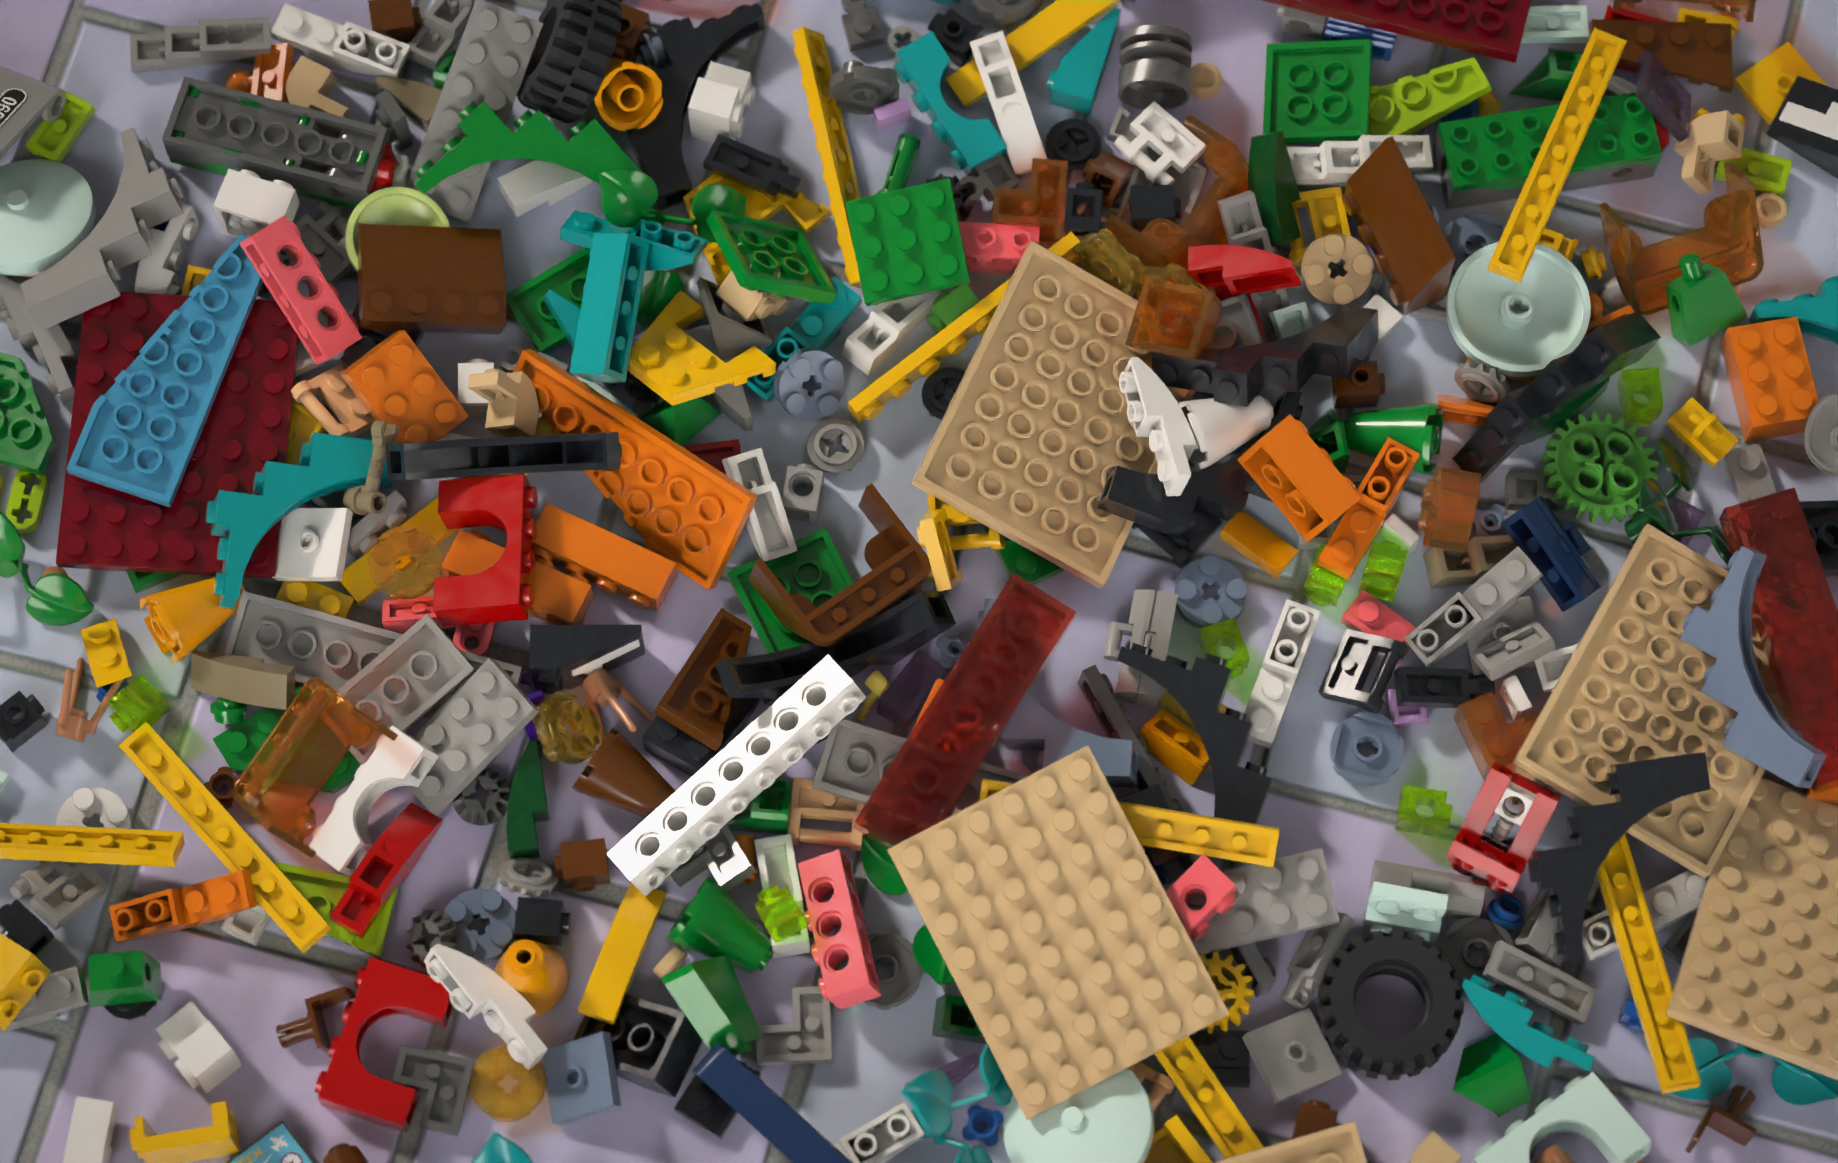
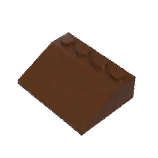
(1399, 229)
(431, 279)

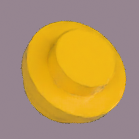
(1593, 262)

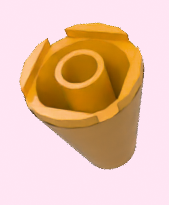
(628, 95)
(185, 616)
(535, 973)

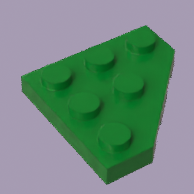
(24, 427)
(244, 740)

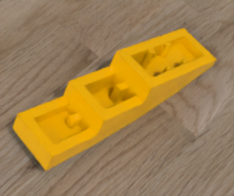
(621, 954)

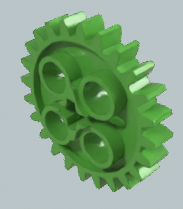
(1569, 467)

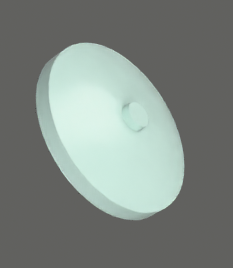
(42, 214)
(1515, 323)
(1095, 1126)

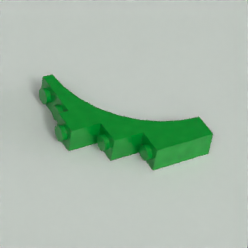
(535, 138)

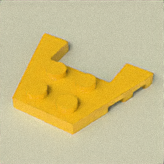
(761, 207)
(682, 367)

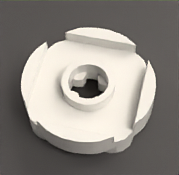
(90, 803)

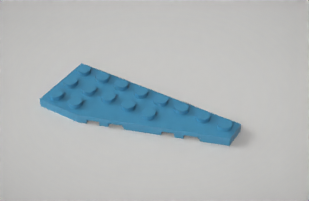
(156, 409)

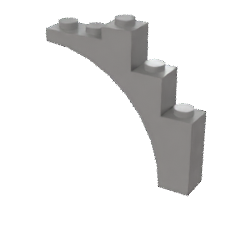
(119, 239)

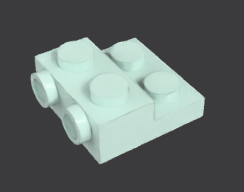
(1404, 909)

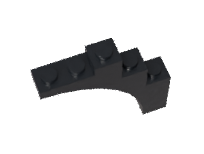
(688, 57)
(1284, 364)
(1557, 386)
(503, 455)
(1215, 491)
(875, 642)
(1200, 691)
(1572, 869)

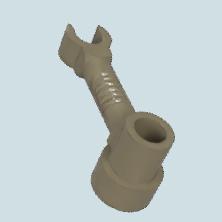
(367, 498)

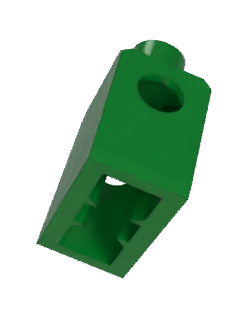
(1701, 301)
(122, 978)

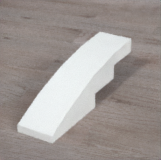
(1341, 159)

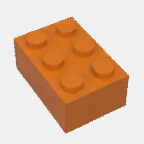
(1769, 378)
(404, 390)
(1299, 478)

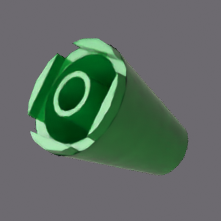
(1412, 426)
(719, 927)

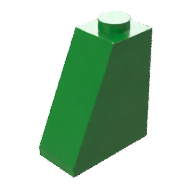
(714, 1003)

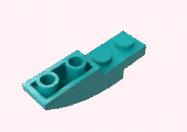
(666, 249)
(814, 328)
(1510, 1020)

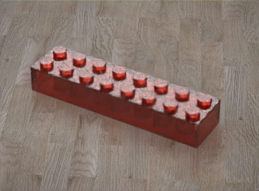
(1793, 618)
(966, 714)

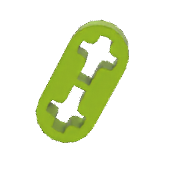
(36, 501)

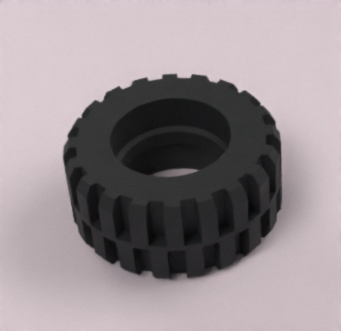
(570, 57)
(1412, 962)

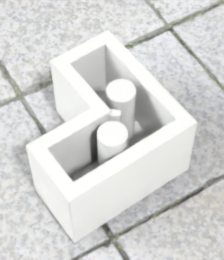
(720, 103)
(251, 203)
(201, 1049)

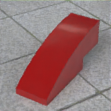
(1241, 269)

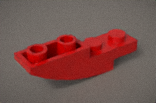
(384, 867)

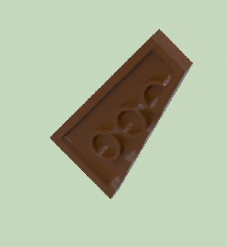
(1685, 48)
(696, 697)

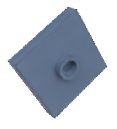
(581, 1078)

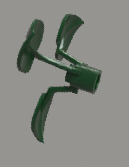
(1655, 507)

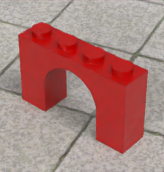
(504, 588)
(381, 992)

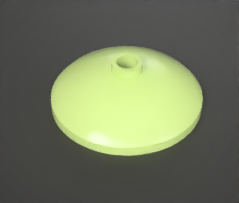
(392, 207)

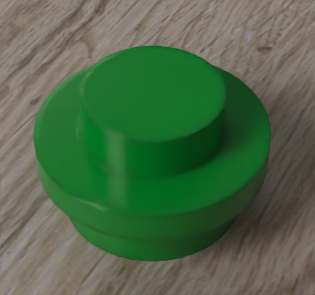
(228, 711)

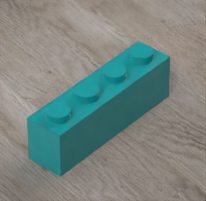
(609, 307)

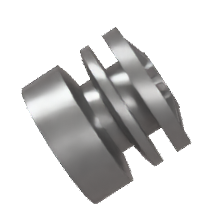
(1155, 67)

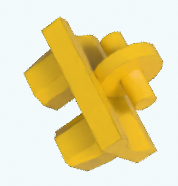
(1702, 432)

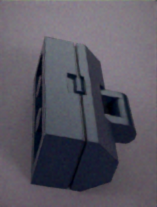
(1555, 551)

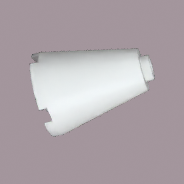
(1223, 427)

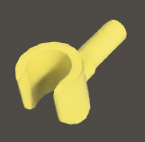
(878, 685)

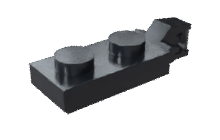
(751, 168)
(1438, 687)

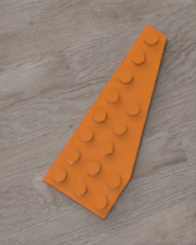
(662, 489)

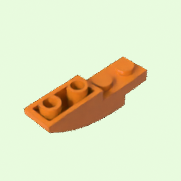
(1366, 517)
(183, 907)

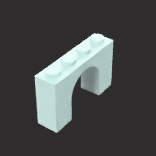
(1583, 1109)

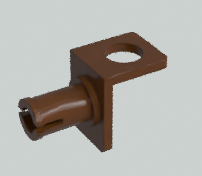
(314, 1024)
(1729, 1120)

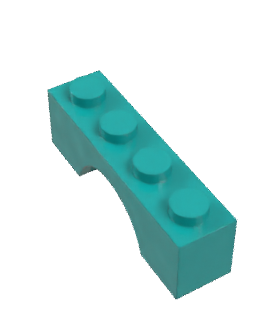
(923, 68)

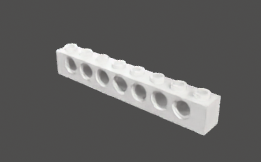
(742, 758)

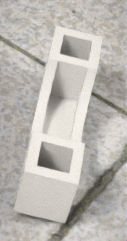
(345, 834)

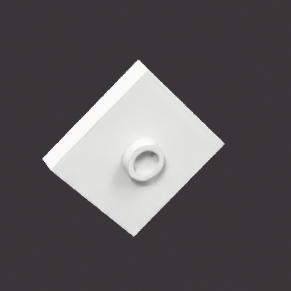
(313, 544)

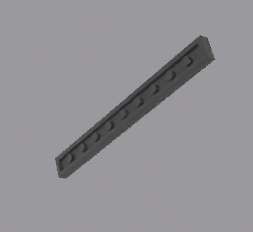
(1116, 722)

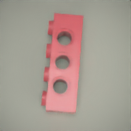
(996, 246)
(283, 281)
(1208, 880)
(859, 978)

